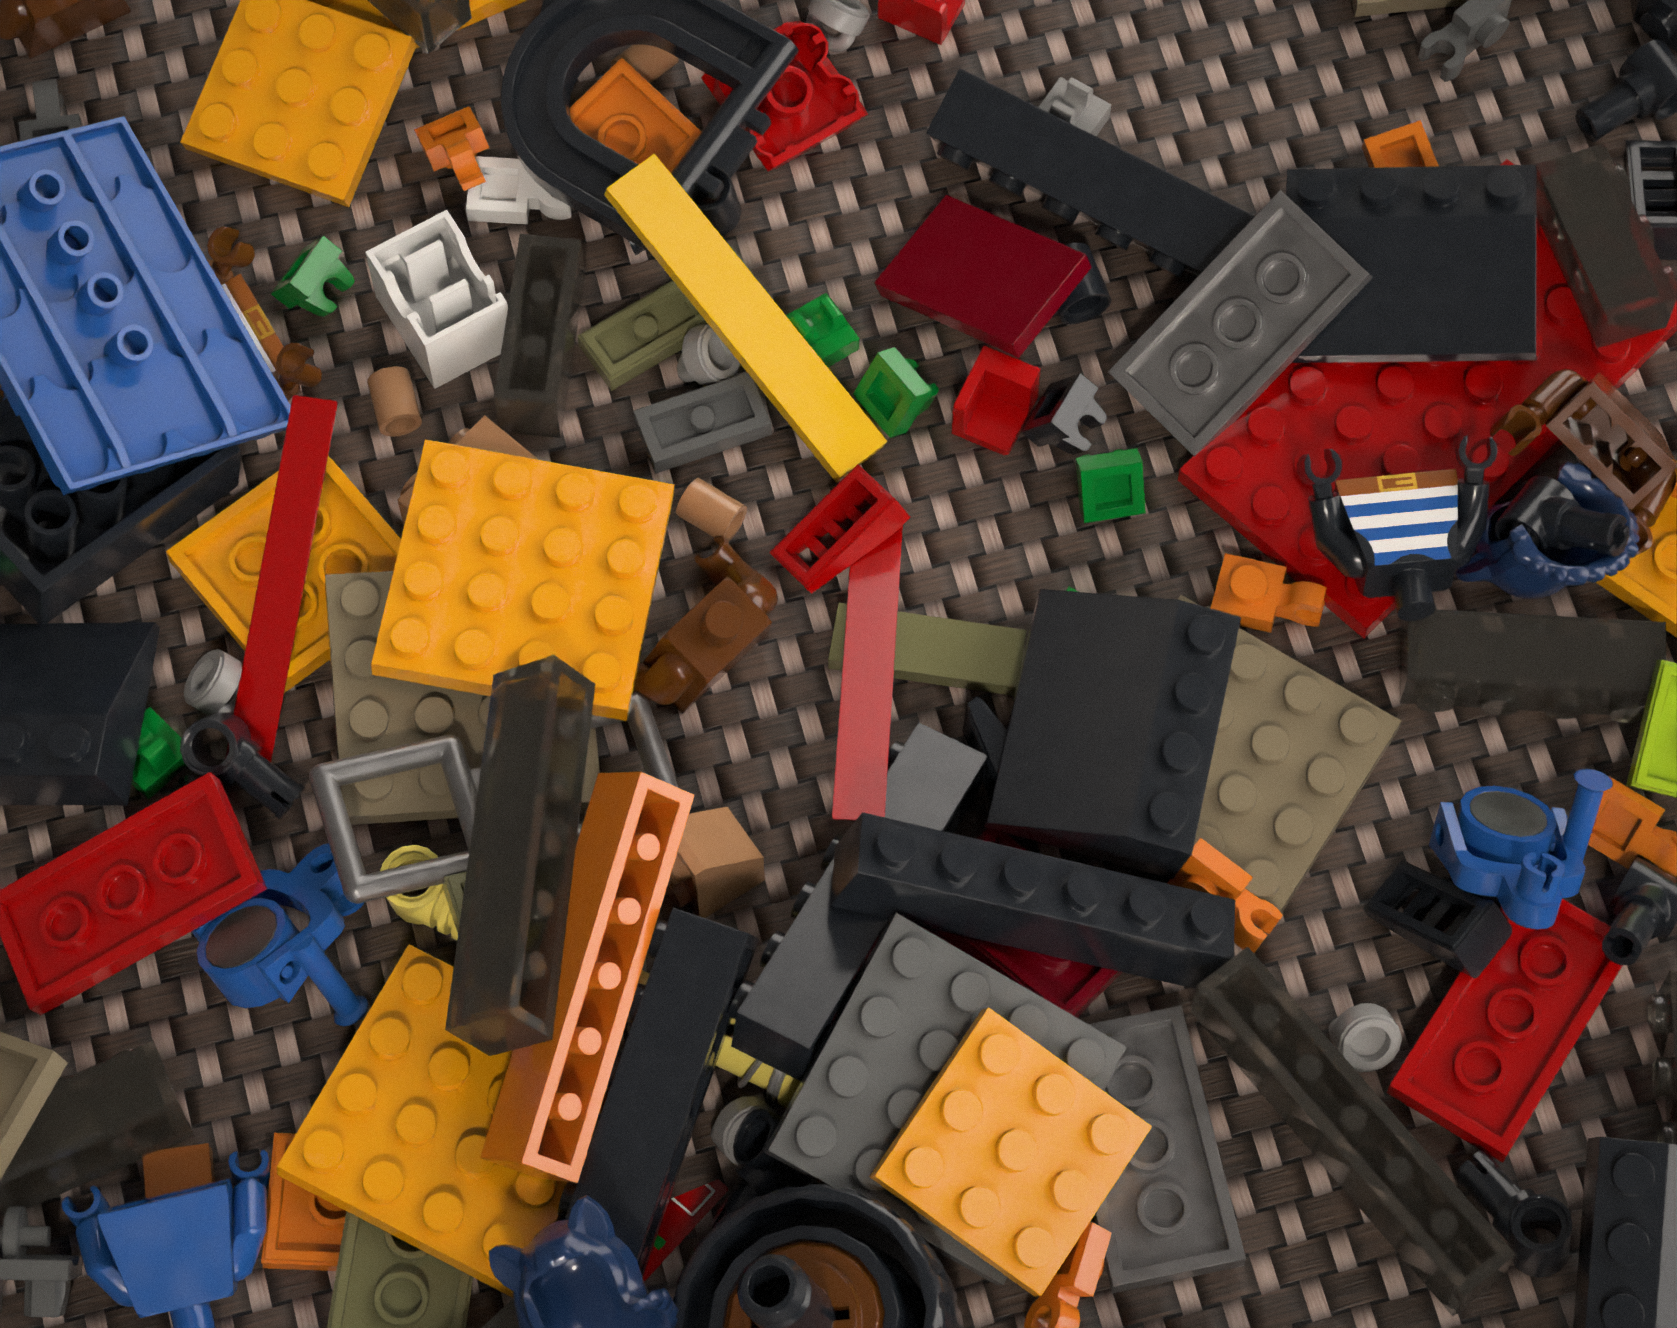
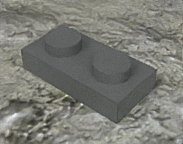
(702, 422)

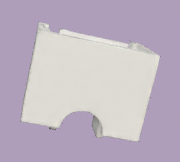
(439, 298)

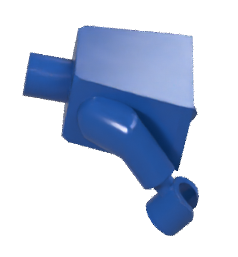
(176, 1246)

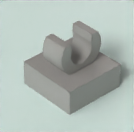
(1077, 105)

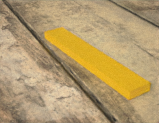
(745, 317)

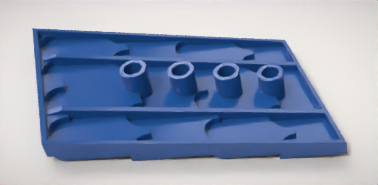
(114, 317)

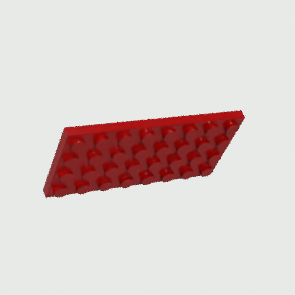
(1393, 423)

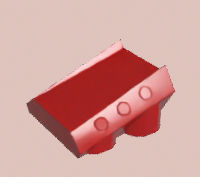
(805, 103)

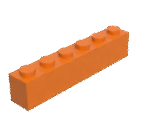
(614, 904)

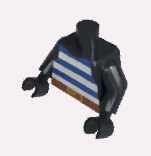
(1401, 529)

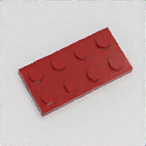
(126, 893)
(1508, 1031)

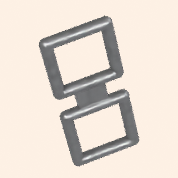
(463, 787)

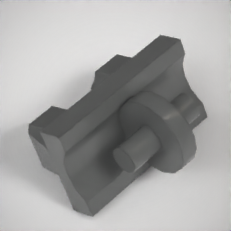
(45, 1275)

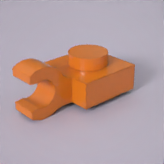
(453, 144)
(1258, 594)
(1629, 829)
(1216, 874)

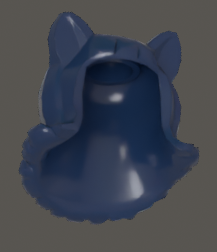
(1528, 574)
(580, 1277)

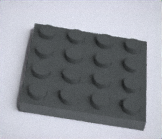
(888, 1049)

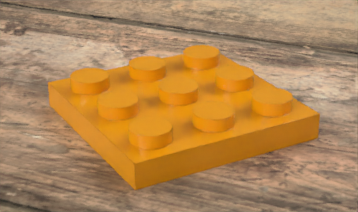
(299, 95)
(227, 552)
(1011, 1152)

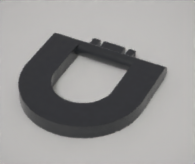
(575, 33)

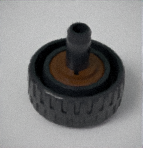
(815, 1263)

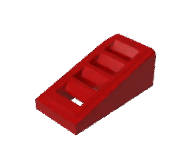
(839, 504)

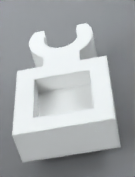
(510, 194)

